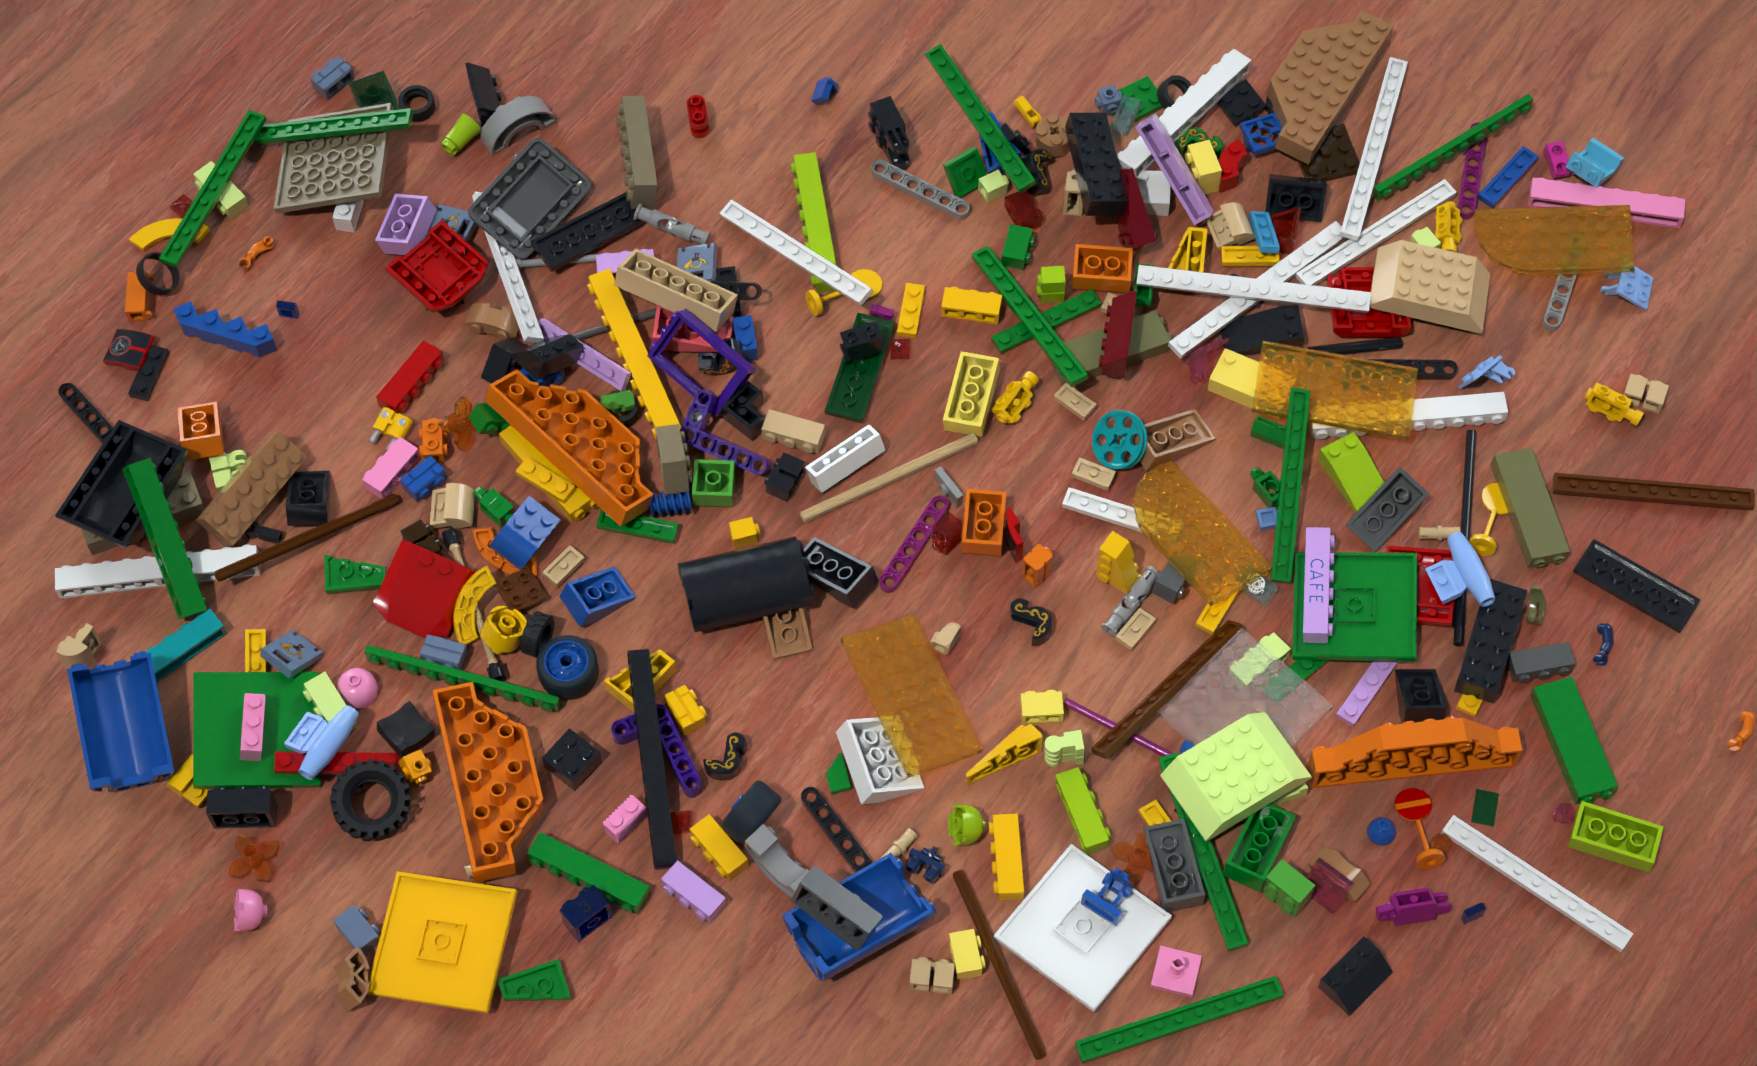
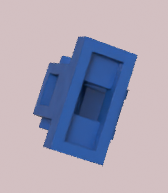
(1118, 883)

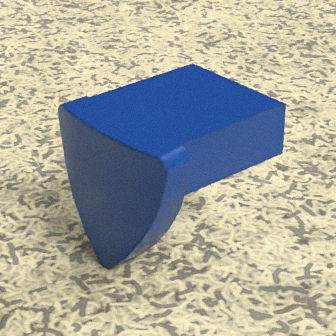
(823, 89)

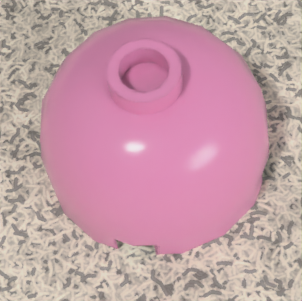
(357, 688)
(248, 910)

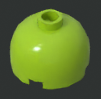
(965, 824)

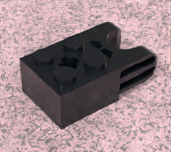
(890, 131)

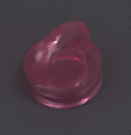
(1563, 813)

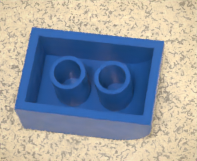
(524, 533)

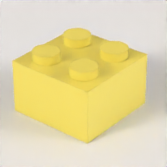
(1204, 166)

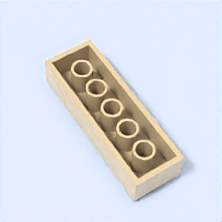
(675, 289)

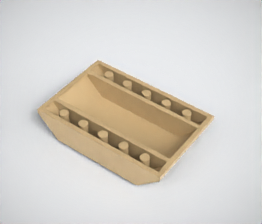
(1430, 285)

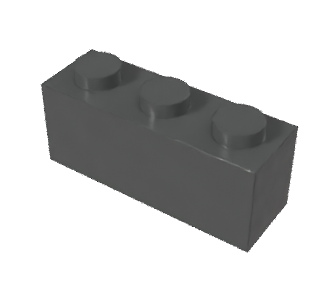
(1540, 662)

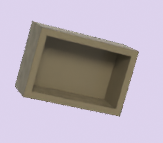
(673, 459)

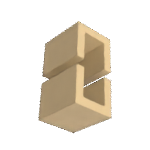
(1655, 393)
(921, 972)

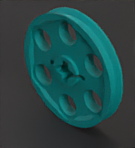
(1126, 445)

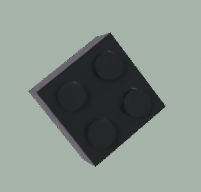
(572, 759)

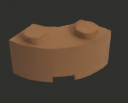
(489, 320)
(1334, 858)
(353, 978)

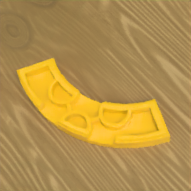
(159, 231)
(466, 604)

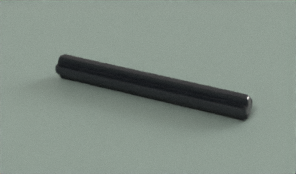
(1360, 346)

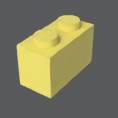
(1041, 707)
(965, 954)

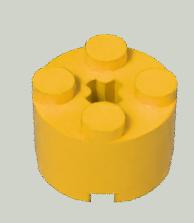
(503, 629)

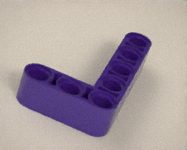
(718, 443)
(668, 743)

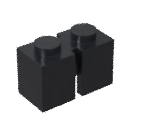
(786, 472)

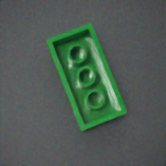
(1259, 846)

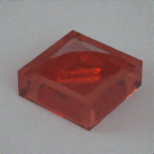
(181, 205)
(899, 348)
(681, 821)

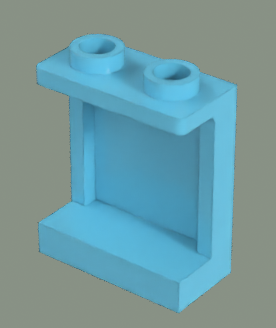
(1595, 163)

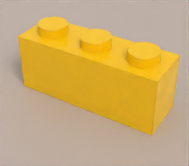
(971, 305)
(718, 848)

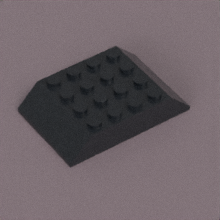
(102, 497)

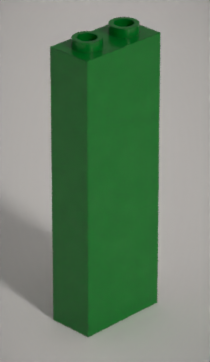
(1574, 741)

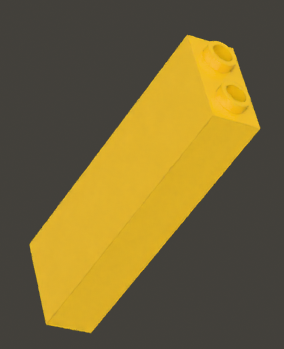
(520, 448)

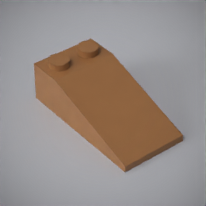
(1174, 438)
(787, 633)

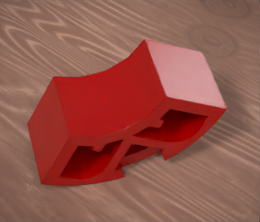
(1231, 161)

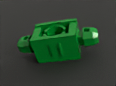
(1265, 480)
(494, 505)

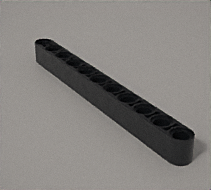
(651, 758)

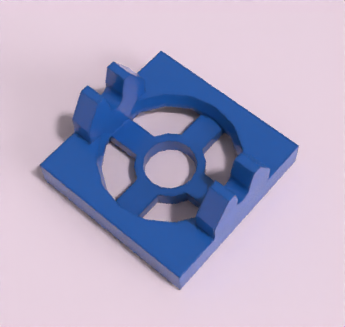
(1248, 138)

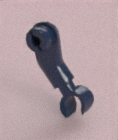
(1607, 638)

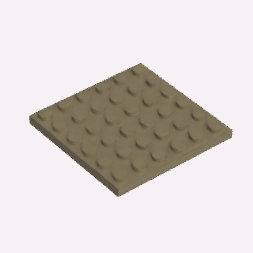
(333, 167)

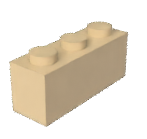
(793, 431)

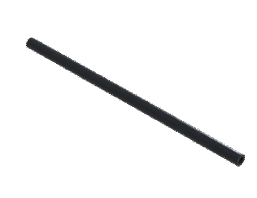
(1460, 607)

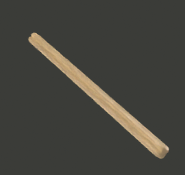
(888, 477)

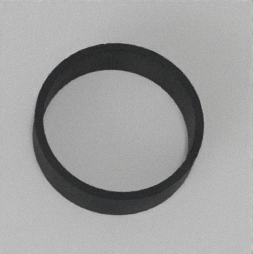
(147, 284)

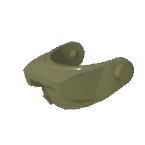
(1536, 599)

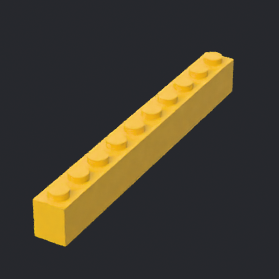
(632, 350)

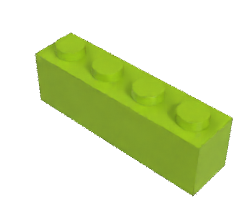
(1082, 811)

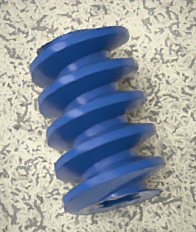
(670, 503)

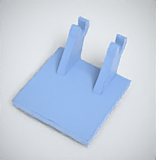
(1632, 286)
(1490, 368)

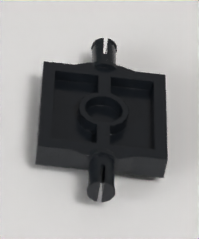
(1241, 103)

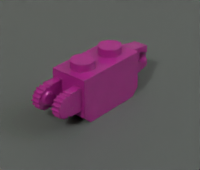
(1413, 907)

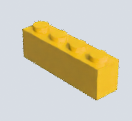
(1007, 857)

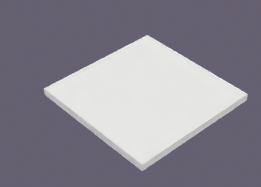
(1073, 943)

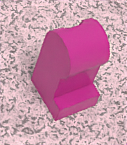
(1556, 159)

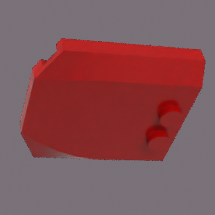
(439, 269)
(1361, 324)
(421, 591)
(1429, 606)

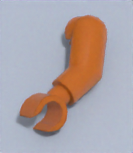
(257, 248)
(1747, 730)

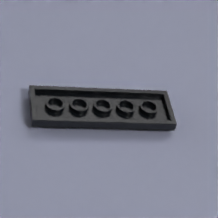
(586, 232)
(1636, 585)

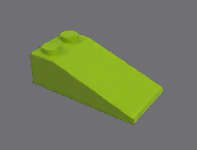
(1351, 469)

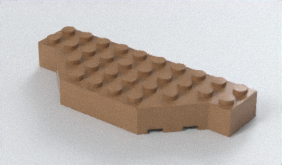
(1321, 79)

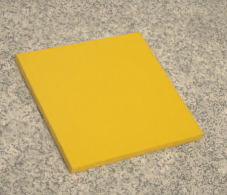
(442, 942)

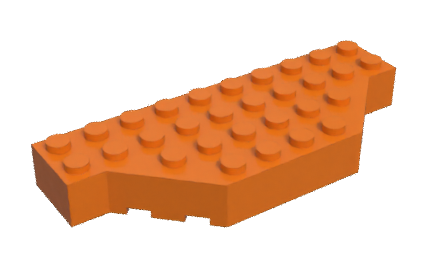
(578, 439)
(1415, 751)
(490, 778)

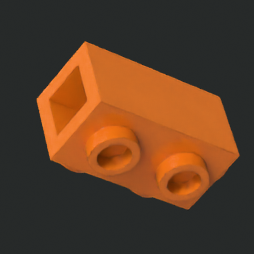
(433, 440)

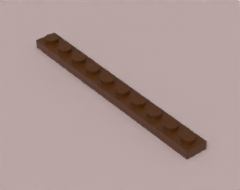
(1653, 491)
(1164, 691)

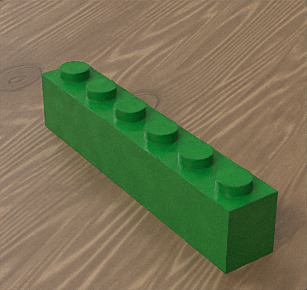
(586, 871)

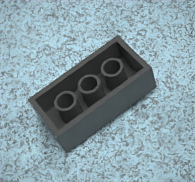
(836, 908)

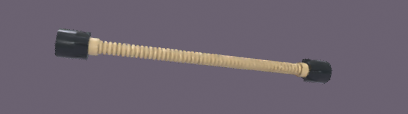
(495, 669)

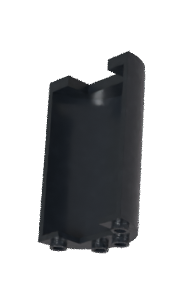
(746, 583)

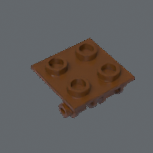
(520, 590)

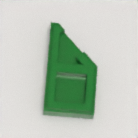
(837, 776)

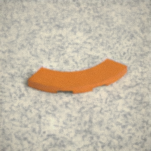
(483, 538)

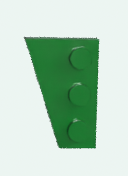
(349, 576)
(536, 984)

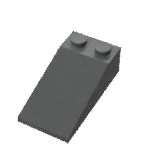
(1387, 508)
(1174, 866)

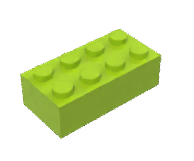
(1615, 836)

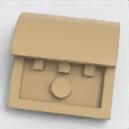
(1230, 225)
(452, 506)
(80, 649)

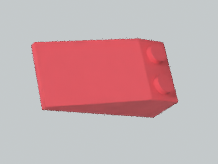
(686, 338)

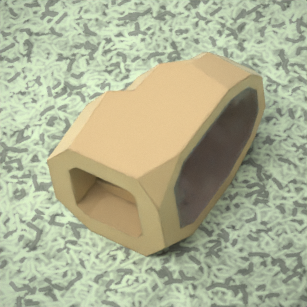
(945, 638)

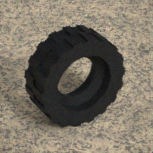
(536, 633)

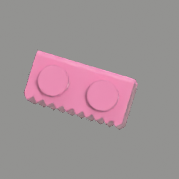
(624, 819)

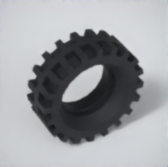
(371, 772)

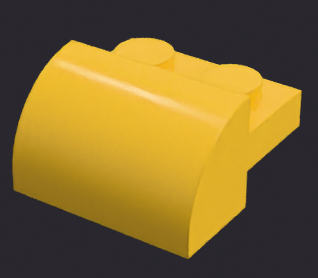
(182, 784)

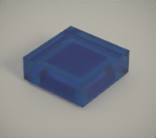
(287, 309)
(1473, 913)

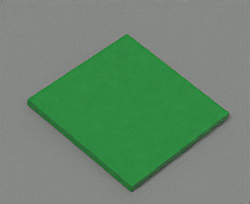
(1371, 608)
(218, 728)

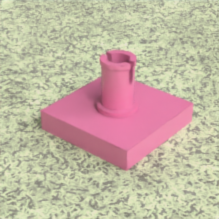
(1176, 971)

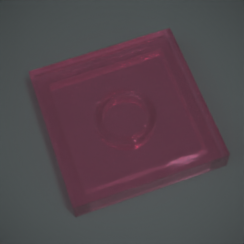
(1330, 885)

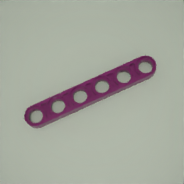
(1467, 185)
(911, 542)

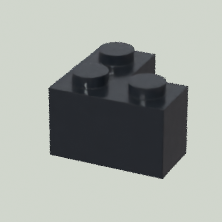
(499, 360)
(741, 410)

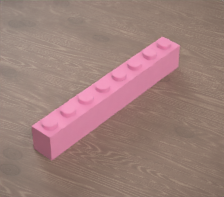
(1644, 207)

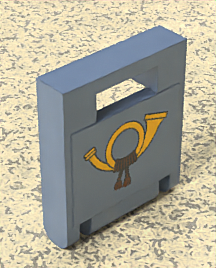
(454, 219)
(698, 260)
(295, 649)

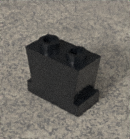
(861, 342)

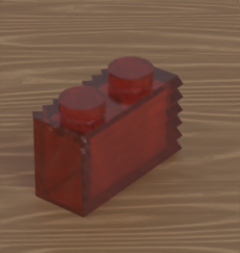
(1022, 210)
(946, 533)

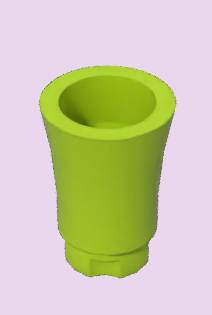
(460, 134)

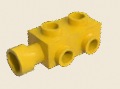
(1448, 226)
(1015, 399)
(1611, 404)

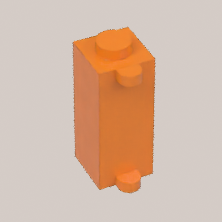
(137, 299)

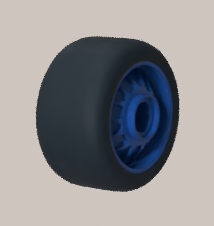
(570, 680)
(750, 811)

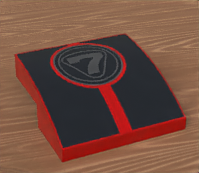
(129, 349)
(1013, 539)

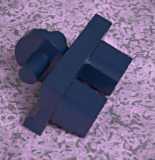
(928, 860)

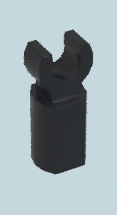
(265, 533)

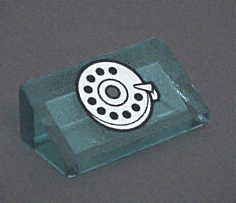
(1261, 591)

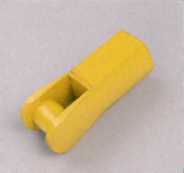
(1027, 110)

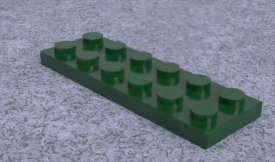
(857, 379)

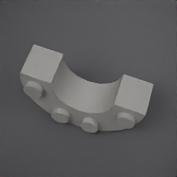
(512, 118)
(774, 860)

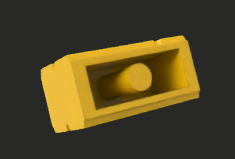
(685, 709)

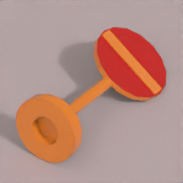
(1414, 806)

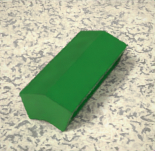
(1268, 431)

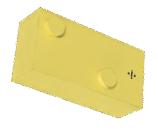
(1235, 378)
(971, 394)

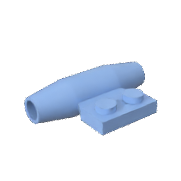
(1462, 573)
(320, 739)

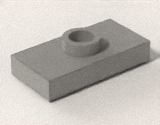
(948, 487)

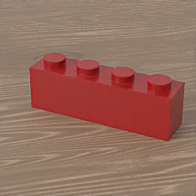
(411, 378)

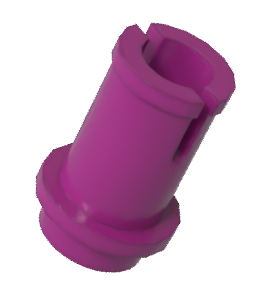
(881, 312)

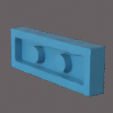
(1264, 232)

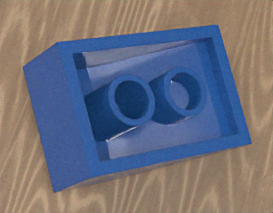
(596, 596)

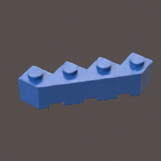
(231, 334)

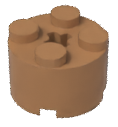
(1052, 135)

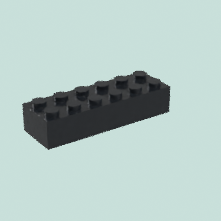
(1096, 164)
(1491, 643)

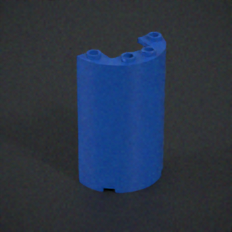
(121, 723)
(884, 890)

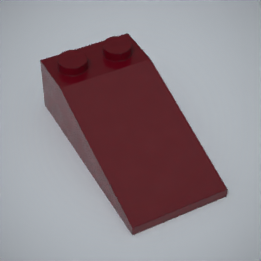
(1134, 224)

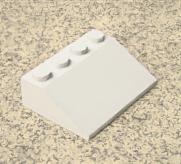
(873, 762)

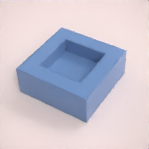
(1266, 518)

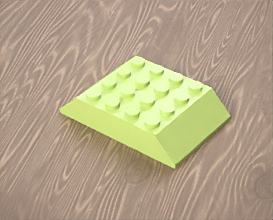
(1234, 774)

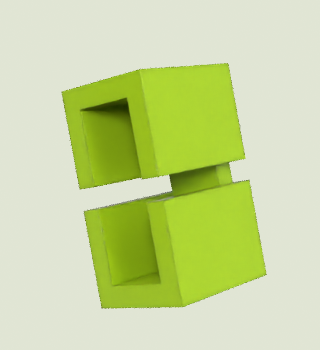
(1051, 284)

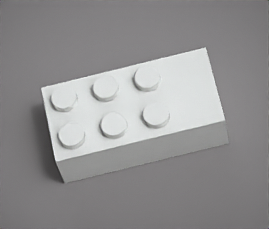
(1155, 192)

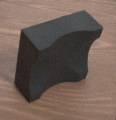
(405, 730)

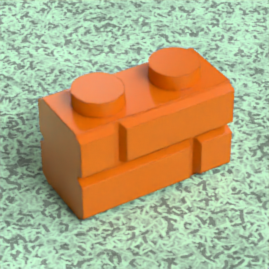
(1037, 565)

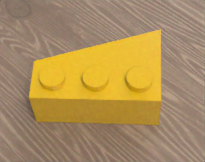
(1191, 251)
(1116, 563)
(620, 686)

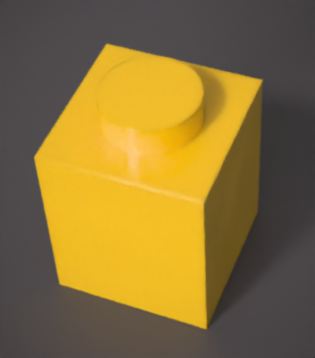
(744, 532)

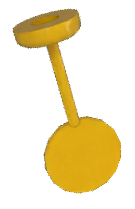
(866, 276)
(1494, 502)

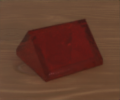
(1285, 228)

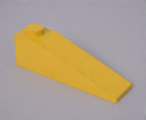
(1016, 747)

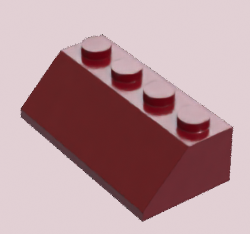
(1118, 335)

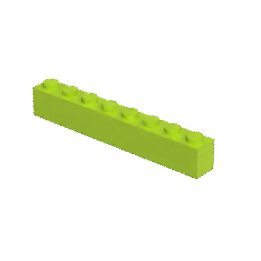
(813, 211)

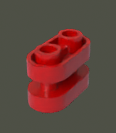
(697, 116)

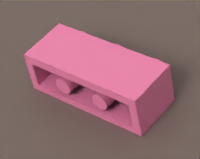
(391, 468)
(252, 727)

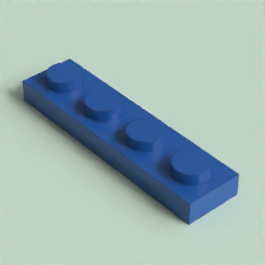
(1508, 177)

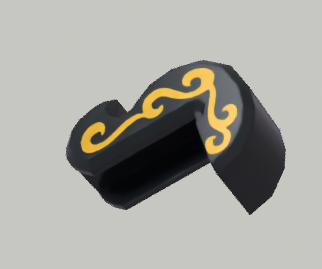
(1033, 162)
(716, 363)
(1033, 616)
(732, 761)

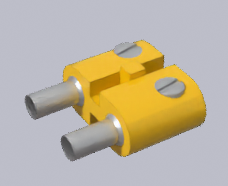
(391, 425)

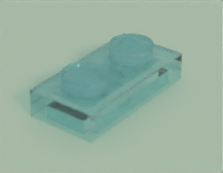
(1125, 115)

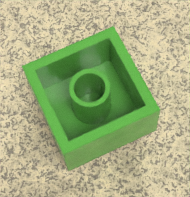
(713, 483)
(1288, 888)

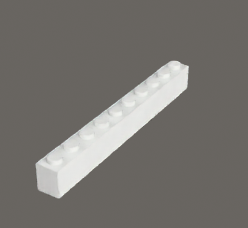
(1190, 107)
(1439, 413)
(143, 572)

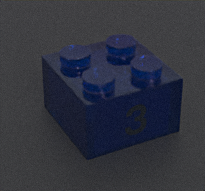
(585, 912)

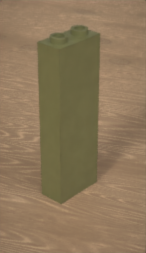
(1146, 341)
(1530, 508)

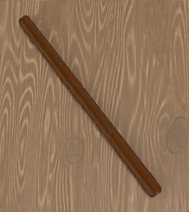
(306, 537)
(999, 965)

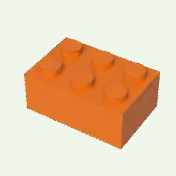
(1102, 268)
(201, 430)
(983, 522)

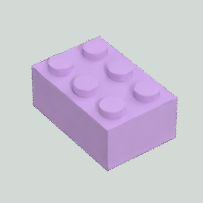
(405, 223)

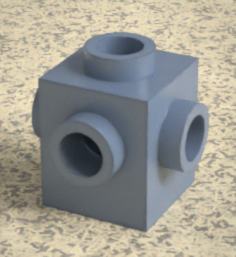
(1108, 99)

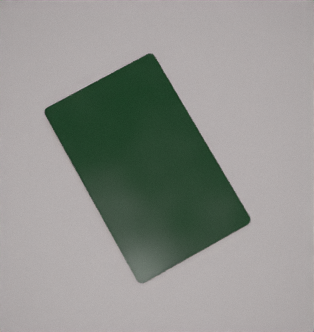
(1485, 807)

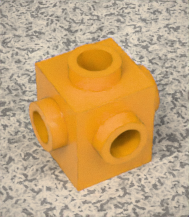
(415, 767)

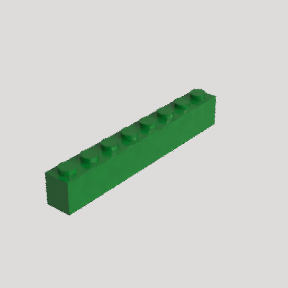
(164, 538)

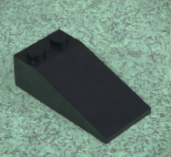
(1272, 325)
(838, 572)

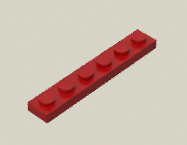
(291, 761)

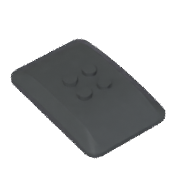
(529, 197)

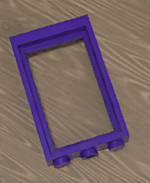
(742, 375)

